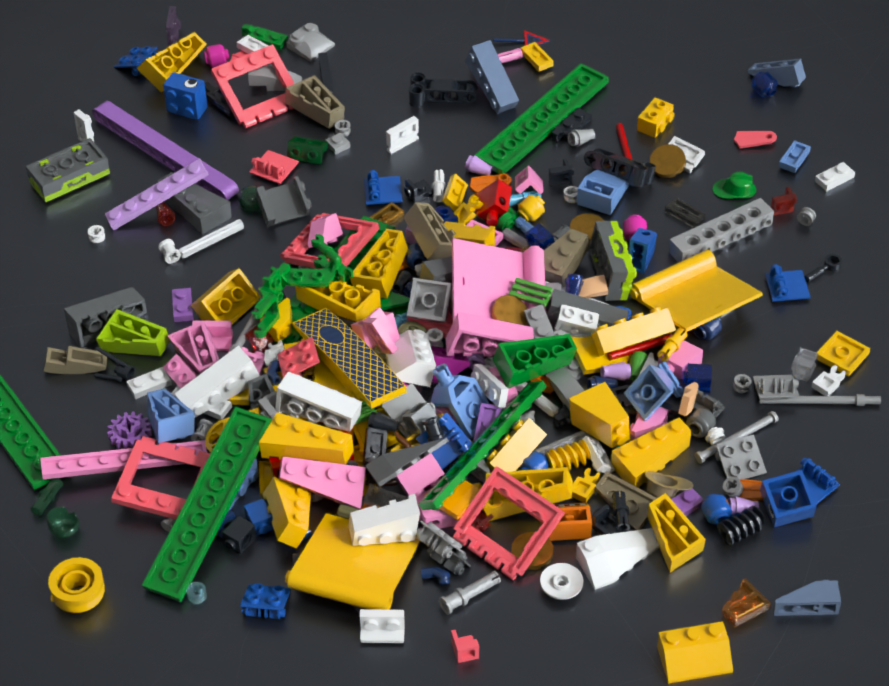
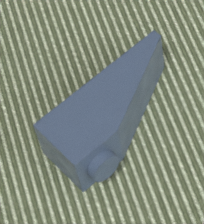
(785, 72)
(813, 599)

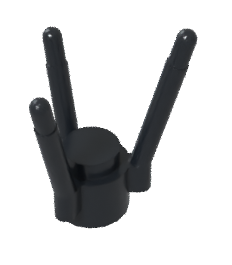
(122, 369)

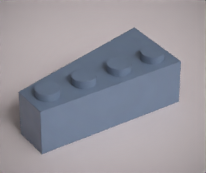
(491, 77)

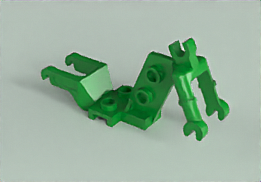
(284, 275)

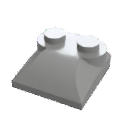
(309, 42)
(429, 300)

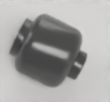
(700, 422)

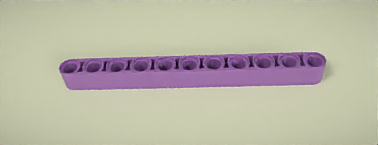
(160, 147)

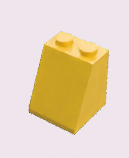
(600, 415)

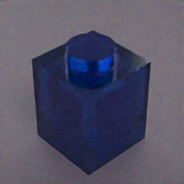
(700, 374)

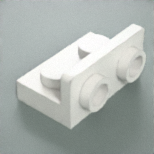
(576, 321)
(382, 626)

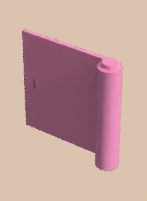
(487, 272)

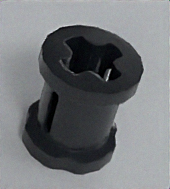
(433, 428)

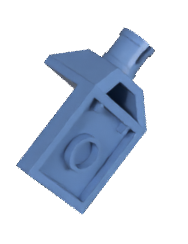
(462, 397)

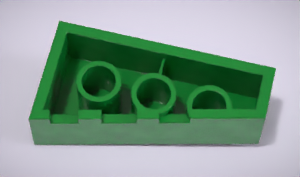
(532, 358)

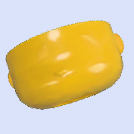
(75, 573)

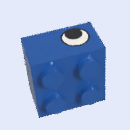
(185, 95)
(788, 498)

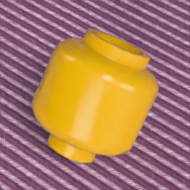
(531, 208)

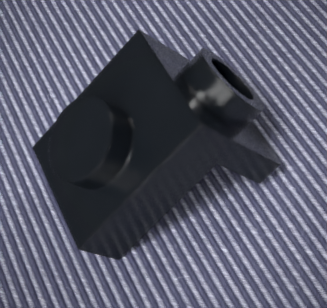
(604, 522)

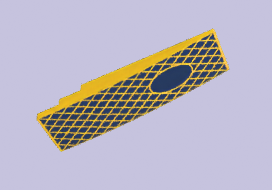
(350, 358)

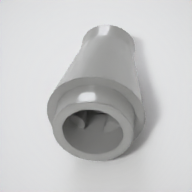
(579, 137)

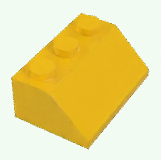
(227, 298)
(695, 652)

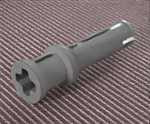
(461, 596)

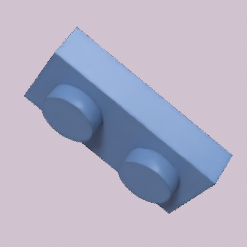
(794, 156)

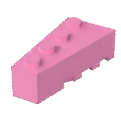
(481, 335)
(325, 479)

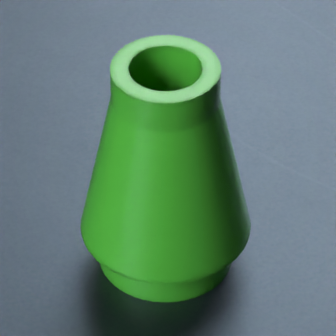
(637, 362)

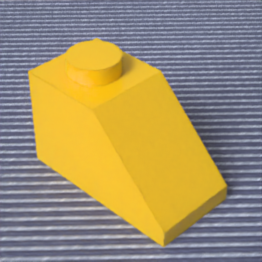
(283, 326)

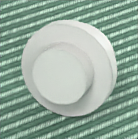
(715, 435)

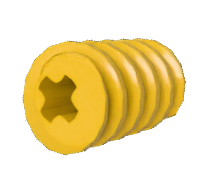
(568, 455)

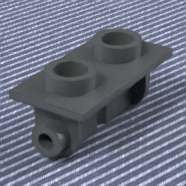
(708, 403)
(454, 563)

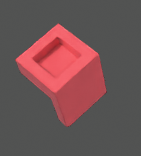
(464, 647)

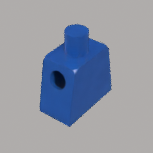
(642, 243)

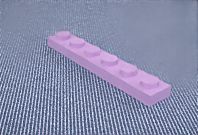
(156, 194)

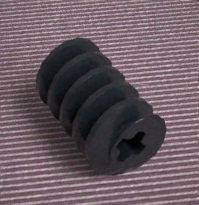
(741, 525)

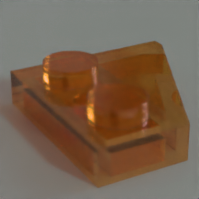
(745, 604)

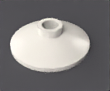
(562, 574)

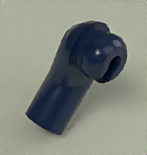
(273, 368)
(229, 517)
(436, 572)

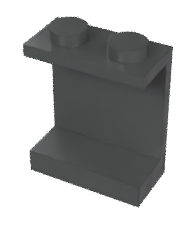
(283, 202)

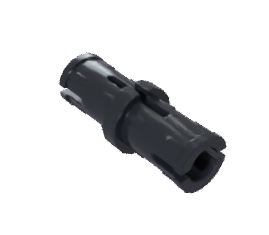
(621, 511)

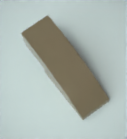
(74, 361)

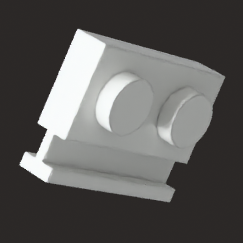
(402, 134)
(692, 153)

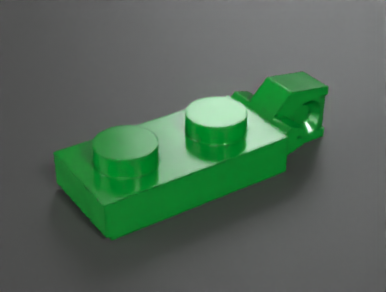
(266, 36)

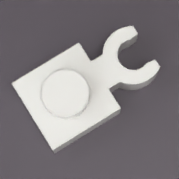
(271, 353)
(828, 383)

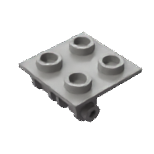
(776, 386)
(402, 404)
(741, 458)
(438, 540)

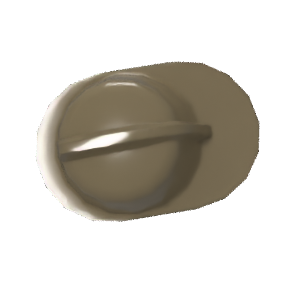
(660, 484)

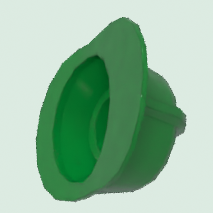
(736, 186)

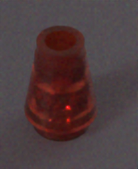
(165, 214)

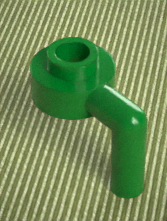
(507, 219)

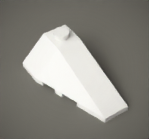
(611, 555)

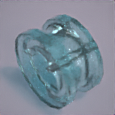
(196, 586)

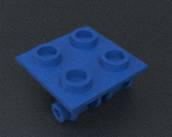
(135, 58)
(382, 189)
(786, 284)
(457, 443)
(818, 480)
(265, 597)

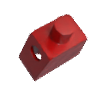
(495, 201)

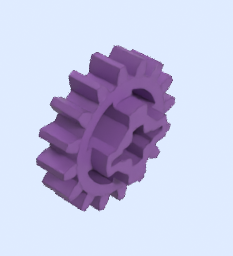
(119, 429)

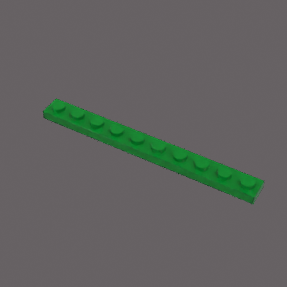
(480, 448)

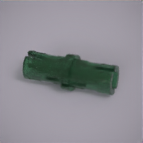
(40, 505)

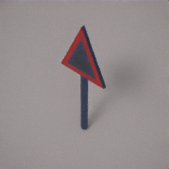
(528, 39)

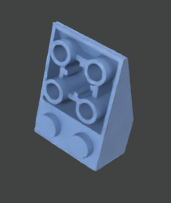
(601, 191)

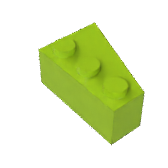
(132, 335)

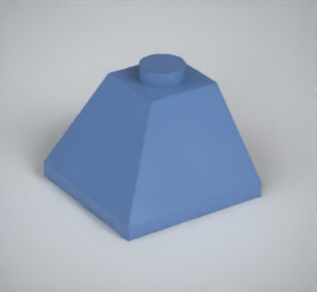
(649, 391)

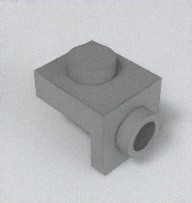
(268, 405)

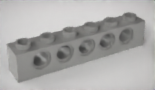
(722, 230)

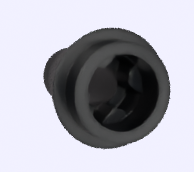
(401, 281)
(383, 422)

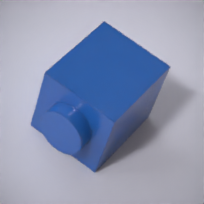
(258, 515)

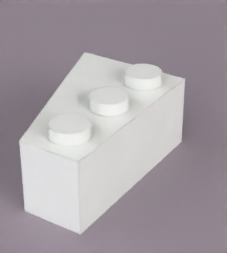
(385, 524)

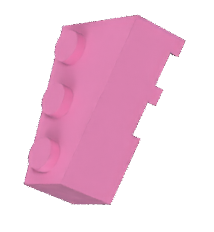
(195, 346)

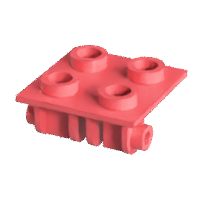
(273, 166)
(298, 357)

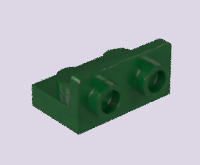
(306, 149)

